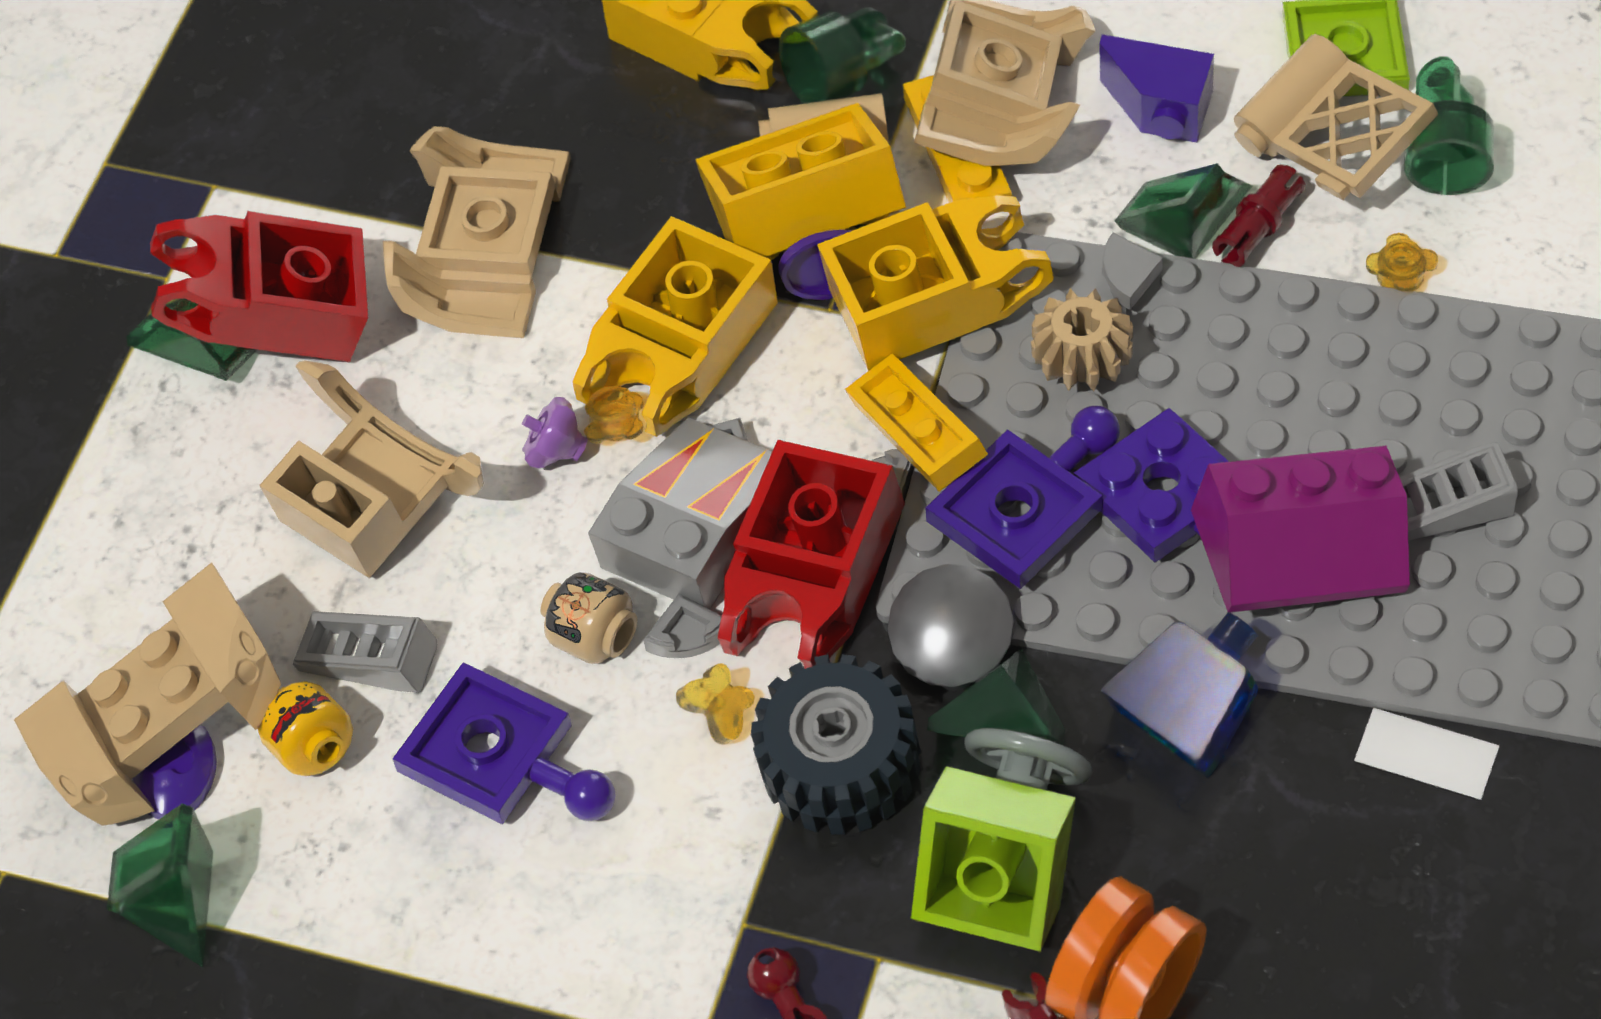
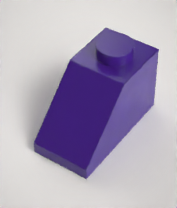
(1158, 85)

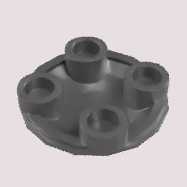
(950, 626)

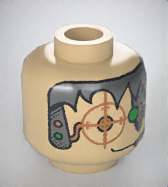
(588, 618)

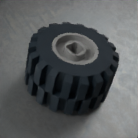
(836, 744)

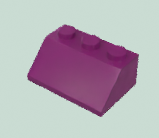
(1304, 528)

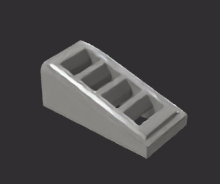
(1463, 470)
(402, 662)

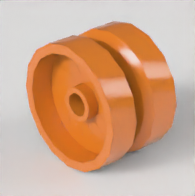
(1125, 958)

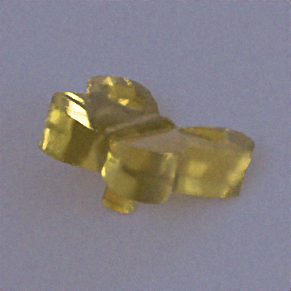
(718, 702)

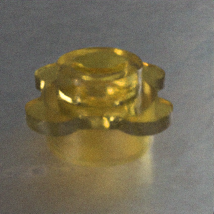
(1401, 263)
(613, 415)

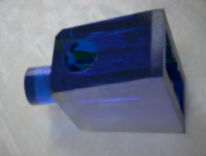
(1189, 690)

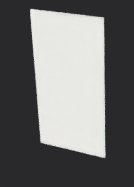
(1427, 753)

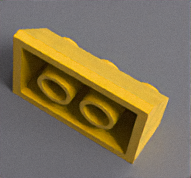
(802, 181)

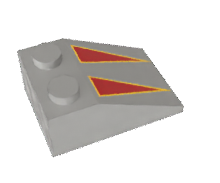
(680, 513)

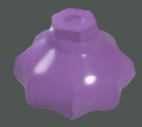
(553, 435)

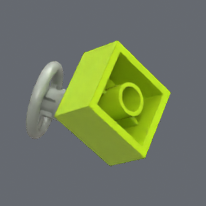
(1001, 843)

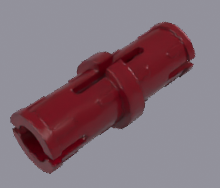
(1258, 215)

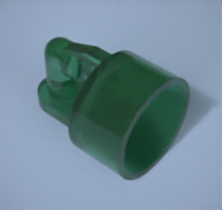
(833, 53)
(1458, 145)

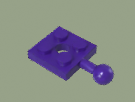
(1160, 448)
(1015, 472)
(499, 777)

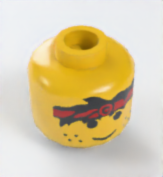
(303, 727)

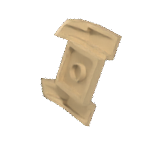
(998, 81)
(477, 234)
(150, 701)

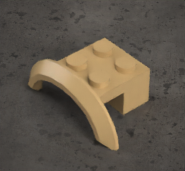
(368, 481)

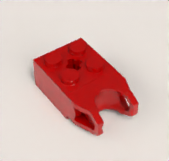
(266, 283)
(809, 548)

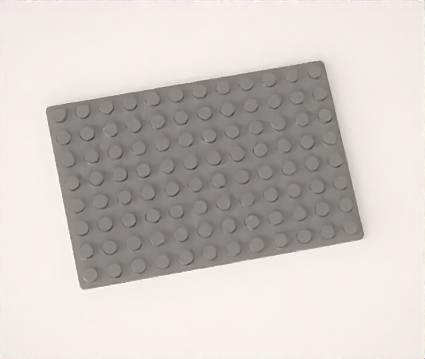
(1302, 364)

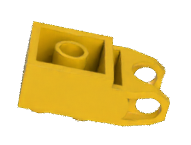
(705, 35)
(929, 275)
(678, 321)

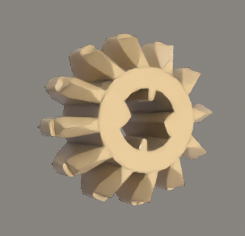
(1082, 339)

